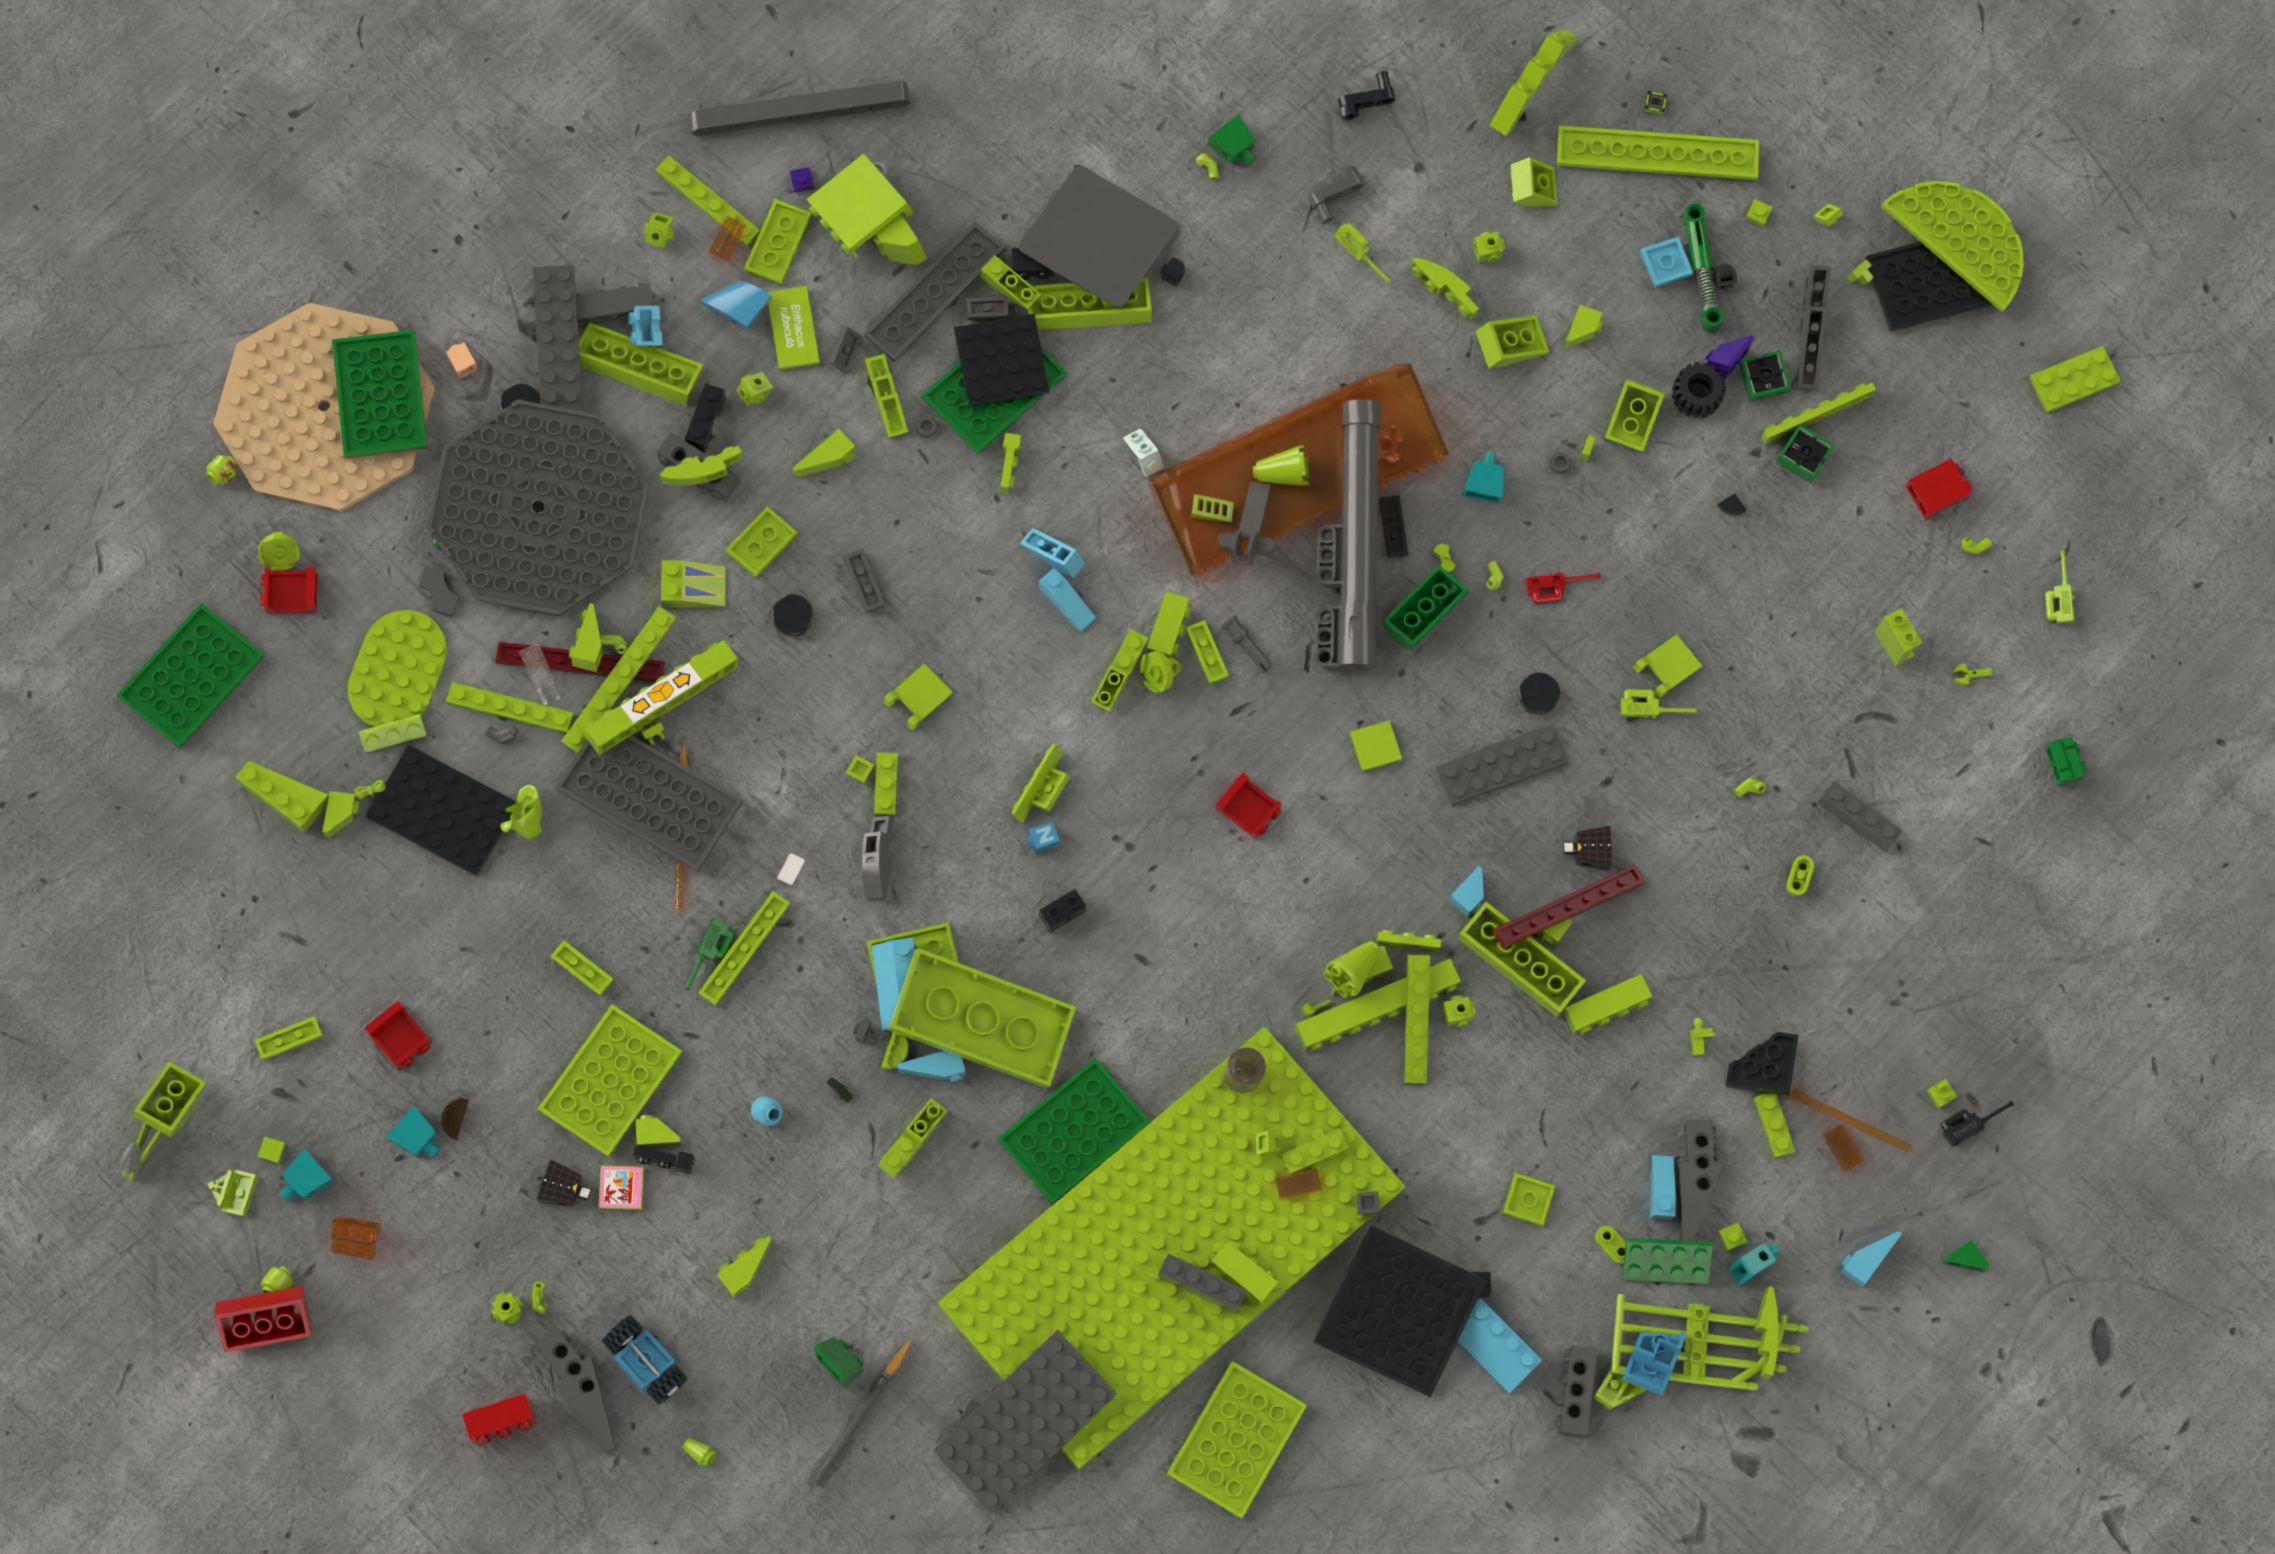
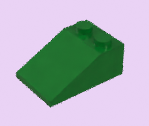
(838, 1361)

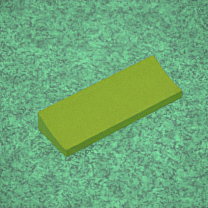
(1074, 307)
(638, 366)

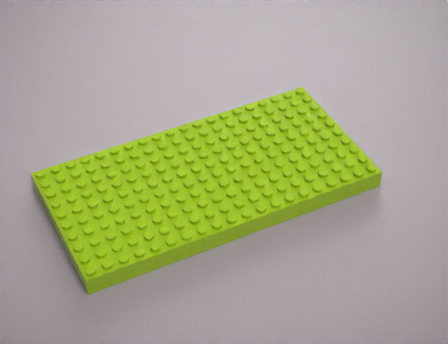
(1180, 1192)

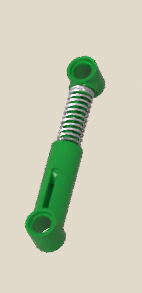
(1702, 265)

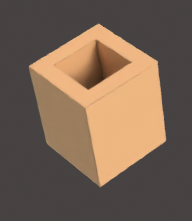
(461, 360)

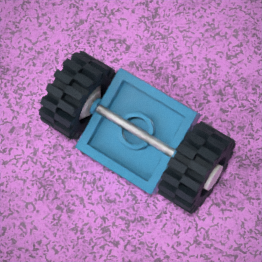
(644, 1359)

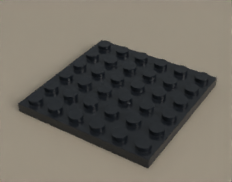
(1399, 1310)

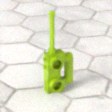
(1357, 246)
(2065, 596)
(1649, 709)

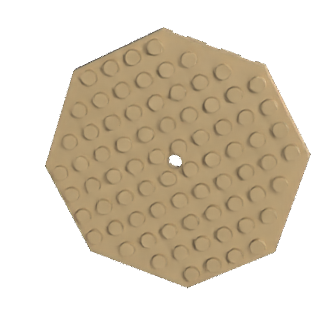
(274, 415)

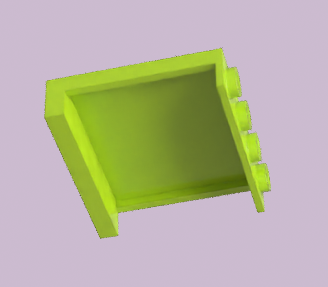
(857, 204)

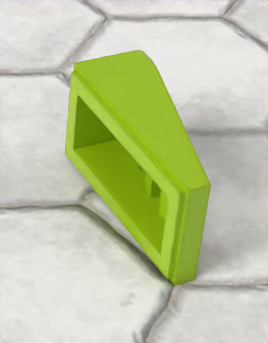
(1199, 499)

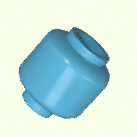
(766, 1111)

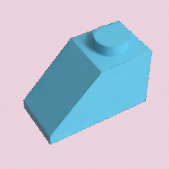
(1469, 893)

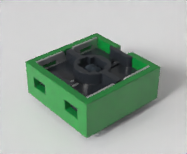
(1764, 376)
(1805, 453)

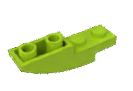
(1440, 279)
(694, 472)
(1120, 670)
(913, 1138)

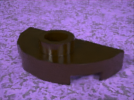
(453, 1117)

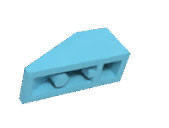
(1053, 552)
(1066, 599)
(937, 1066)
(1662, 1188)
(1865, 1261)

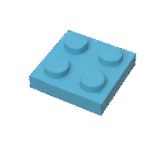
(1666, 262)

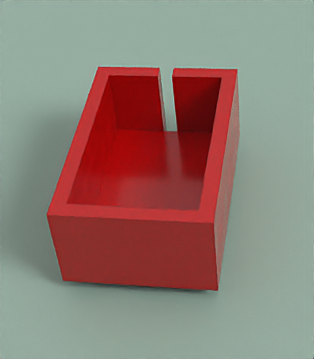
(499, 1419)

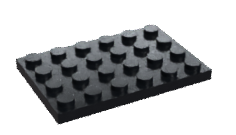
(1919, 287)
(441, 810)

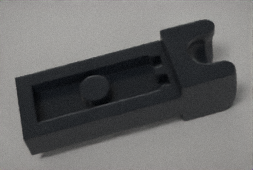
(682, 1162)

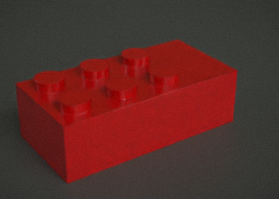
(263, 1319)

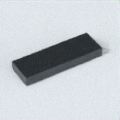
(1393, 526)

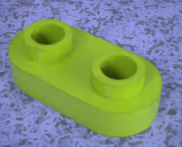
(1799, 876)
(1612, 1245)

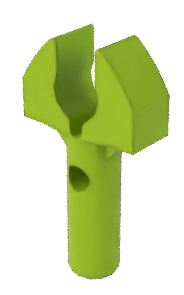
(1969, 674)

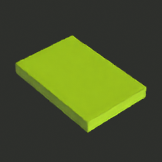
(761, 542)

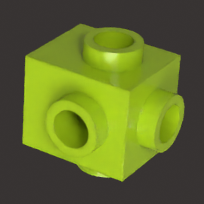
(659, 230)
(1488, 247)
(754, 388)
(1453, 1016)
(512, 1314)

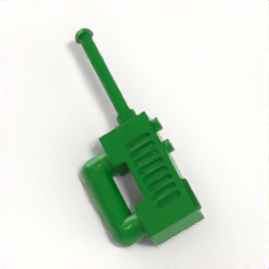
(707, 946)

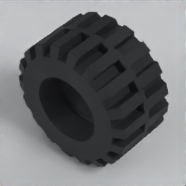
(1705, 376)

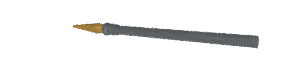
(892, 1367)

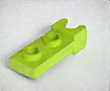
(1011, 448)

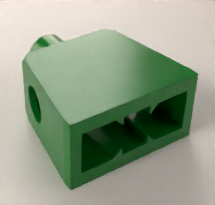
(1233, 141)

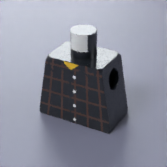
(1591, 848)
(562, 1186)

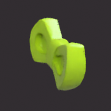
(1442, 552)
(361, 792)

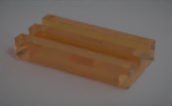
(728, 219)

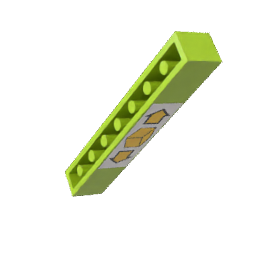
(661, 697)

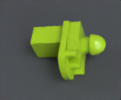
(1697, 1035)

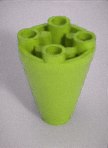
(1352, 969)

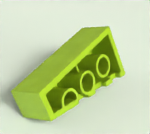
(287, 797)

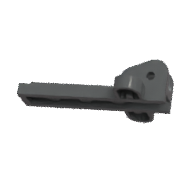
(1250, 527)

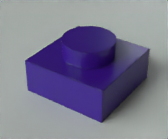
(801, 179)

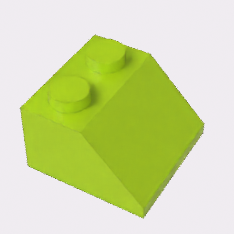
(1533, 183)

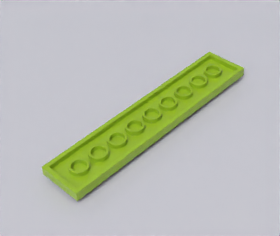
(1657, 152)

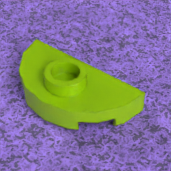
(896, 1052)

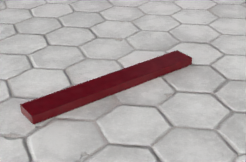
(559, 660)
(1568, 906)

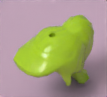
(525, 814)

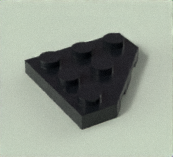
(1766, 1066)

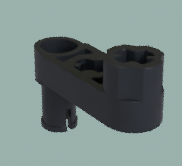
(1351, 103)

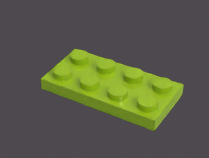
(2074, 379)

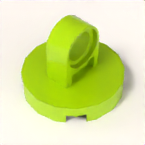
(278, 551)
(1159, 671)

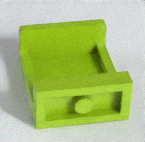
(1898, 636)

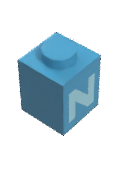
(1043, 838)

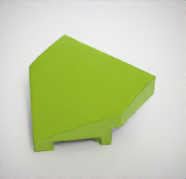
(234, 1191)

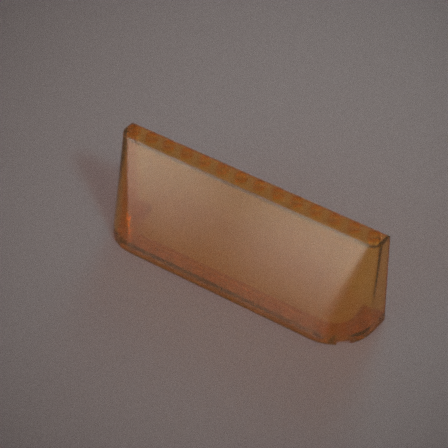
(1228, 468)

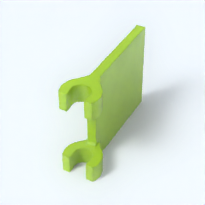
(1670, 663)
(920, 694)

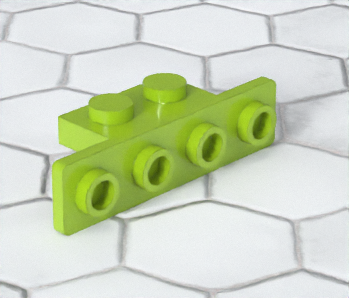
(1043, 787)

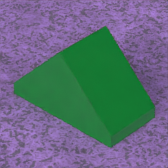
(1967, 1257)

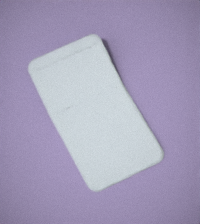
(791, 869)

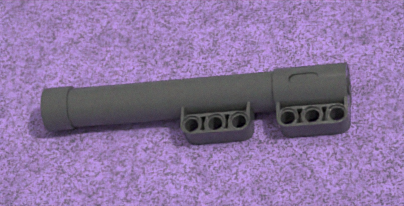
(1353, 548)

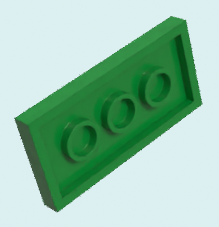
(1667, 1260)

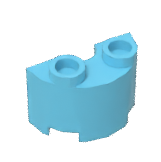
(645, 326)

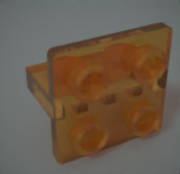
(355, 1237)

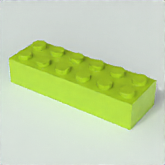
(1524, 963)

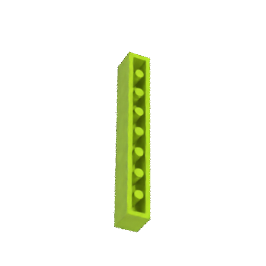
(1371, 1008)

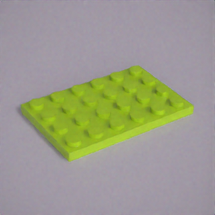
(610, 1080)
(1236, 1440)

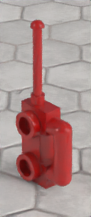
(1551, 581)

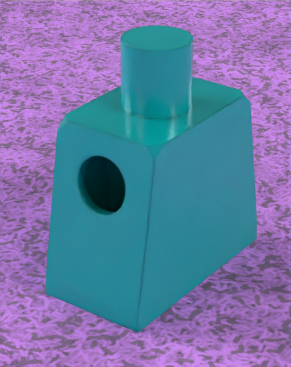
(1485, 480)
(414, 1135)
(304, 1178)
(1754, 1263)

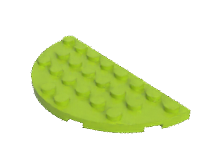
(1965, 233)

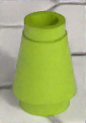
(699, 1452)

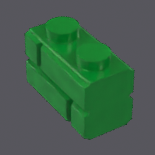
(2065, 761)

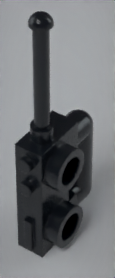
(1971, 1127)

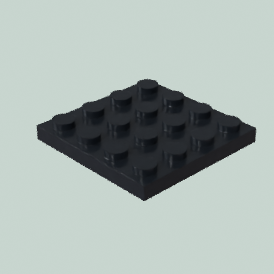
(1001, 360)

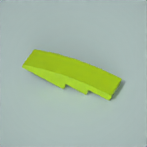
(886, 395)
(1768, 1325)

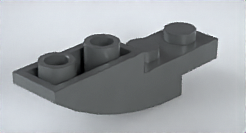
(875, 860)

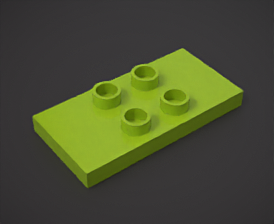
(982, 1018)

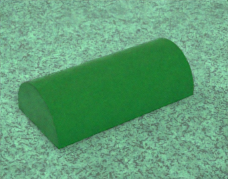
(1424, 608)

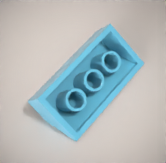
(891, 967)
(1497, 1347)

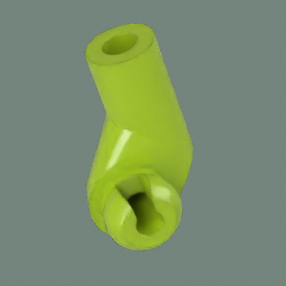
(1210, 163)
(1975, 548)
(1496, 578)
(616, 642)
(1750, 785)
(537, 1296)

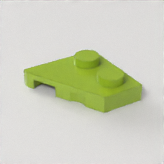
(1616, 1391)

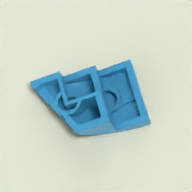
(738, 302)
(1653, 1360)

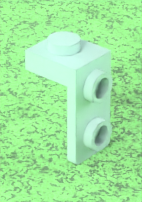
(1145, 452)

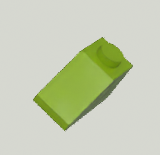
(1584, 326)
(339, 812)
(654, 1133)

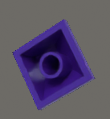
(1728, 355)

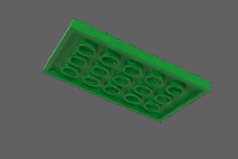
(379, 394)
(983, 423)
(190, 675)
(1073, 1131)

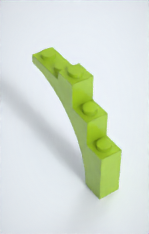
(1537, 70)

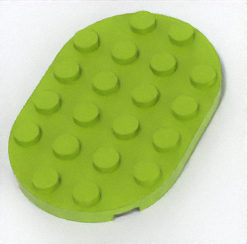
(397, 668)

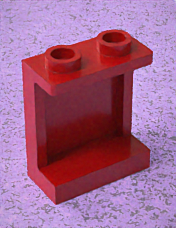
(1938, 488)
(289, 591)
(1248, 807)
(398, 1036)

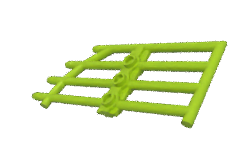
(1696, 1343)

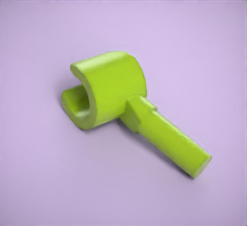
(1309, 1010)

